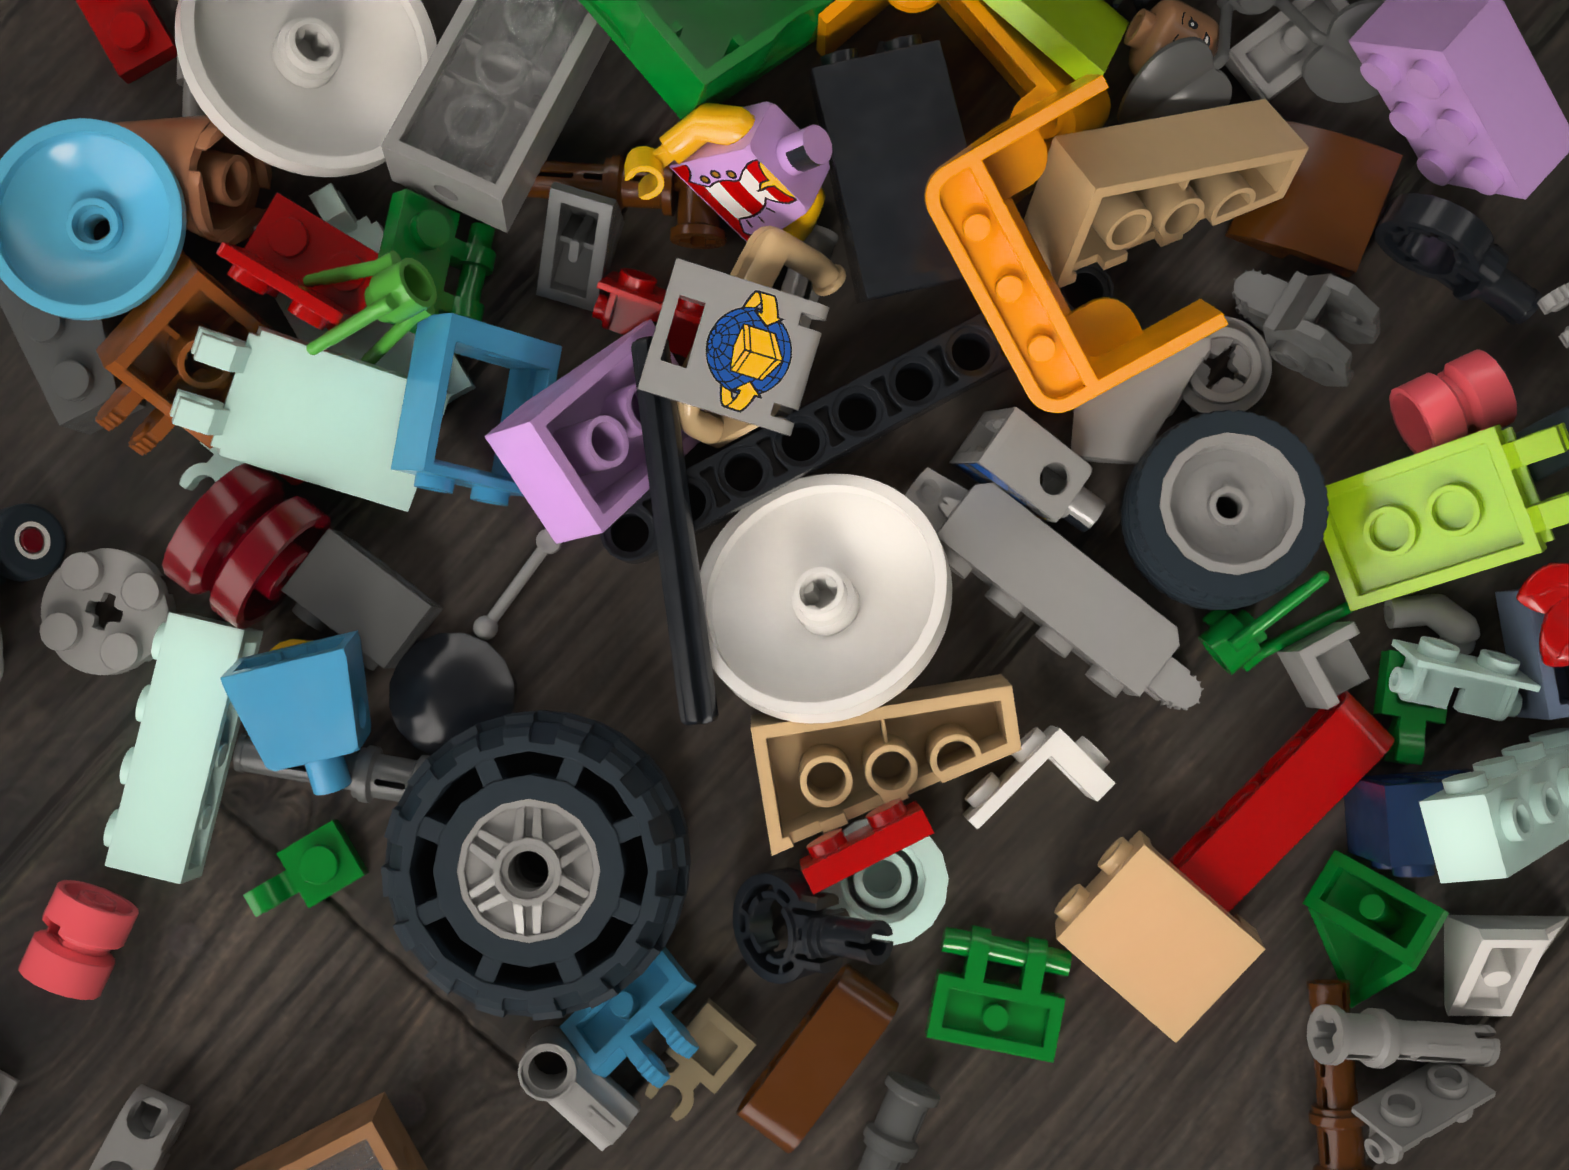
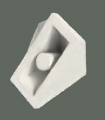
(1492, 960)

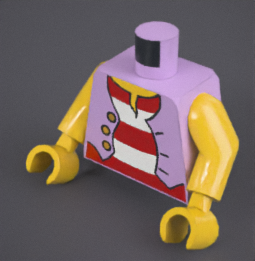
(744, 165)

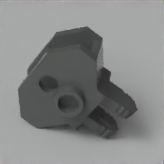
(1306, 318)

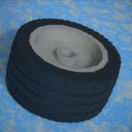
(1264, 483)

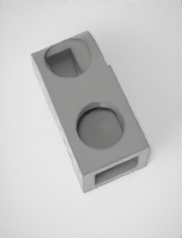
(143, 1132)

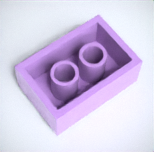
(1464, 93)

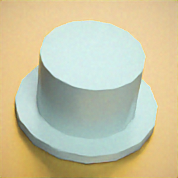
(901, 889)

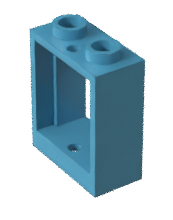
(437, 338)

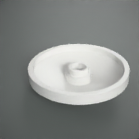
(304, 78)
(825, 598)

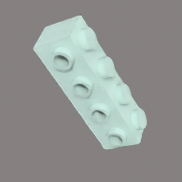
(1502, 812)

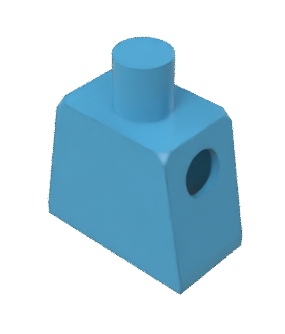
(305, 706)

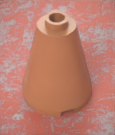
(214, 174)

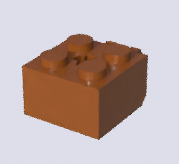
(153, 345)

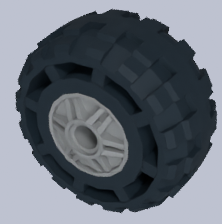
(478, 910)

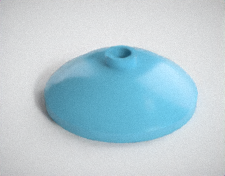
(55, 194)

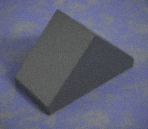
(578, 245)

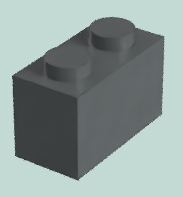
(355, 591)

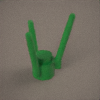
(1236, 638)

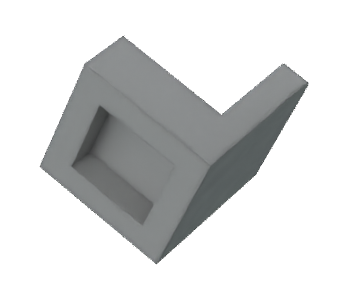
(1324, 664)

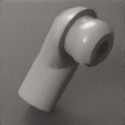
(1437, 613)

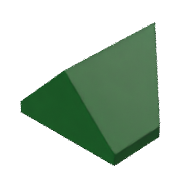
(1370, 925)

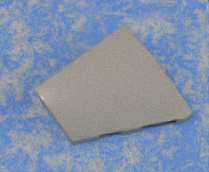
(1127, 417)

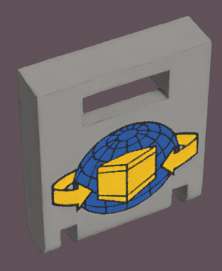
(743, 351)

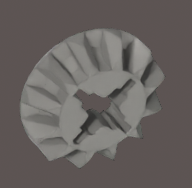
(1249, 363)

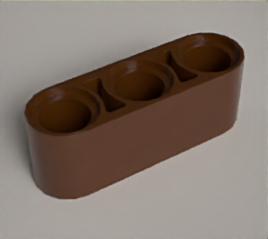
(817, 1058)

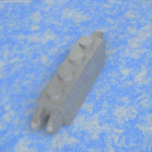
(1057, 588)

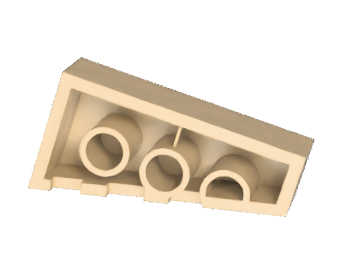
(1157, 181)
(838, 770)

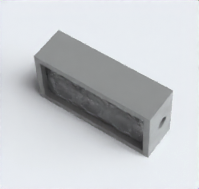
(493, 104)

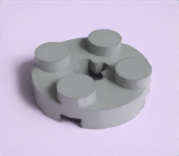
(70, 605)

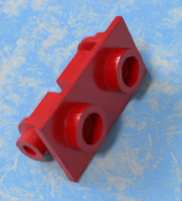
(638, 299)

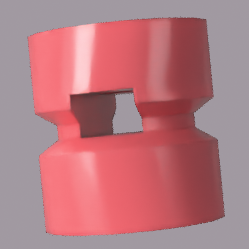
(1454, 403)
(75, 949)

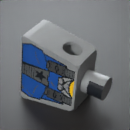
(1014, 451)

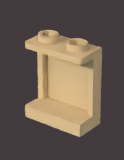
(1155, 935)

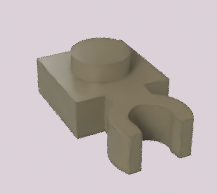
(721, 1050)

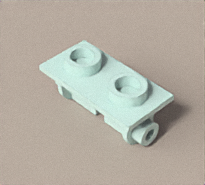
(1486, 682)

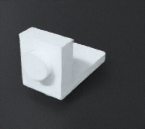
(1076, 760)

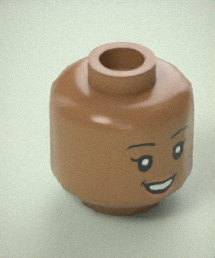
(1165, 24)

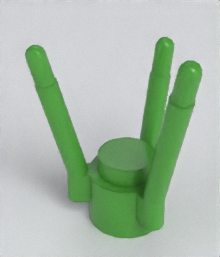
(397, 293)

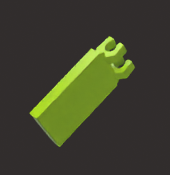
(1070, 32)
(1442, 514)

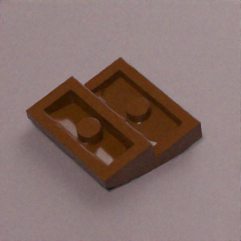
(1328, 204)

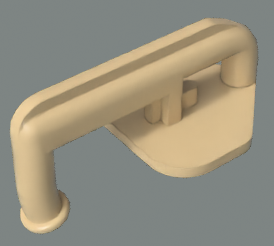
(761, 263)

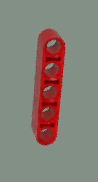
(1283, 801)

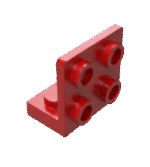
(289, 247)

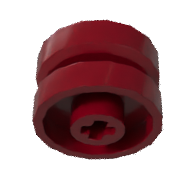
(243, 544)

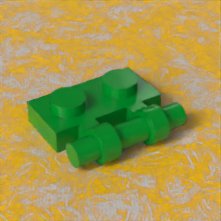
(427, 233)
(996, 1013)

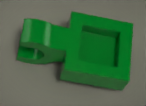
(1408, 718)
(314, 868)

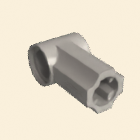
(586, 1100)

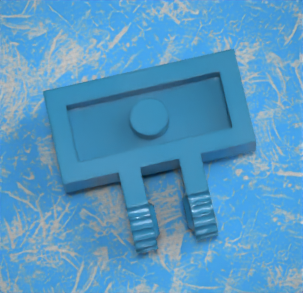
(620, 1024)

